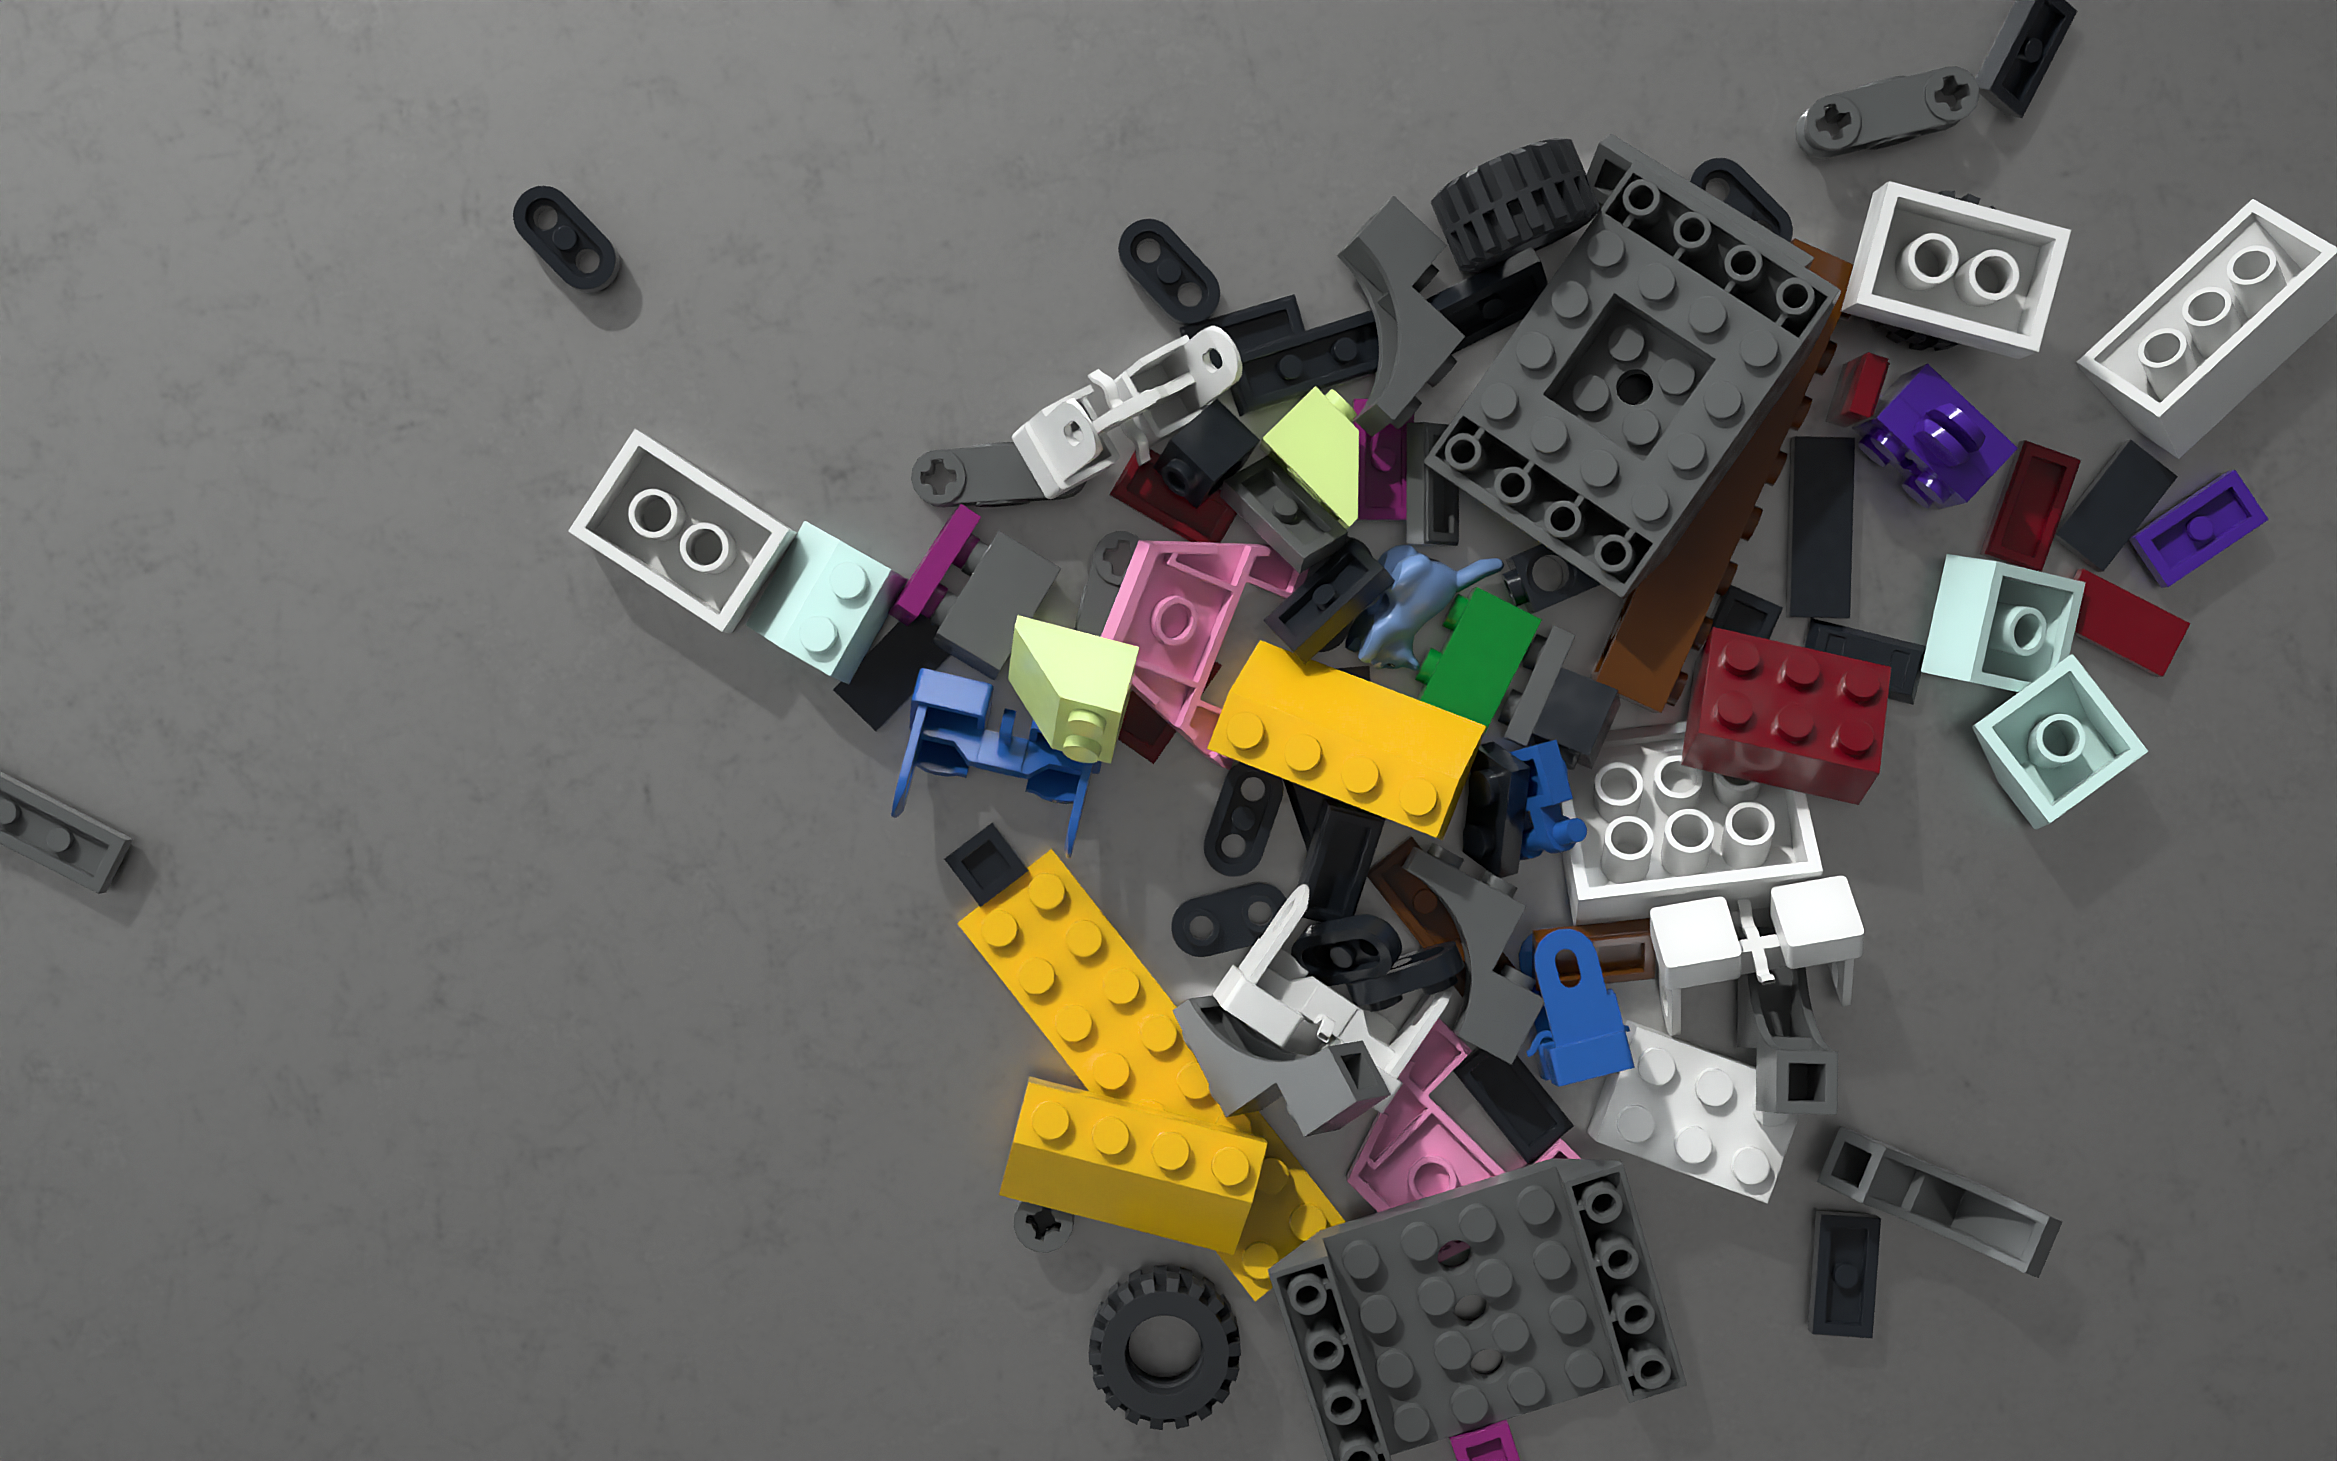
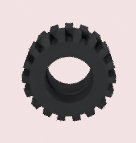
(1515, 204)
(1155, 1397)

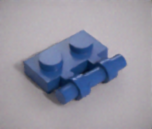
(1546, 790)

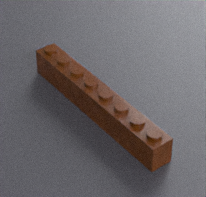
(1670, 605)

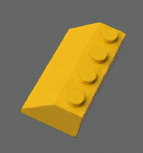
(1348, 739)
(1133, 1166)

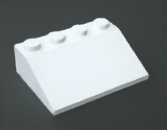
(1678, 832)

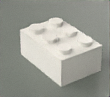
(1956, 270)
(682, 532)
(1692, 1114)

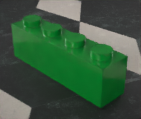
(1477, 657)

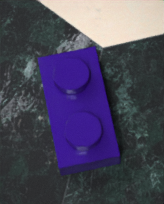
(2198, 528)

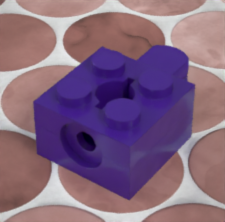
(1933, 439)

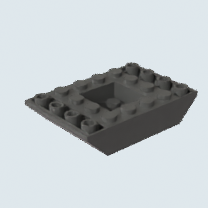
(1652, 293)

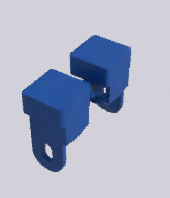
(951, 735)
(1577, 1026)

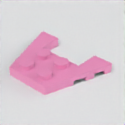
(1178, 612)
(1418, 1146)

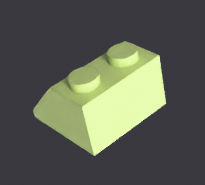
(1320, 452)
(1072, 686)

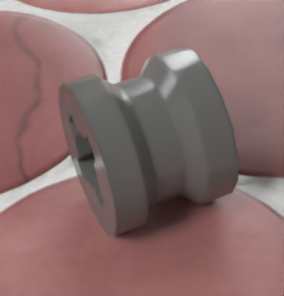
(1039, 1238)

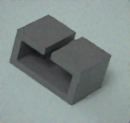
(1002, 584)

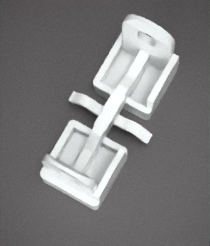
(1148, 401)
(1699, 945)
(1275, 996)

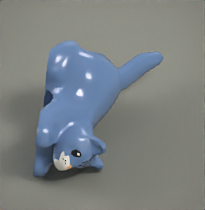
(1420, 591)

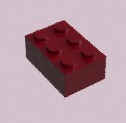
(1786, 716)

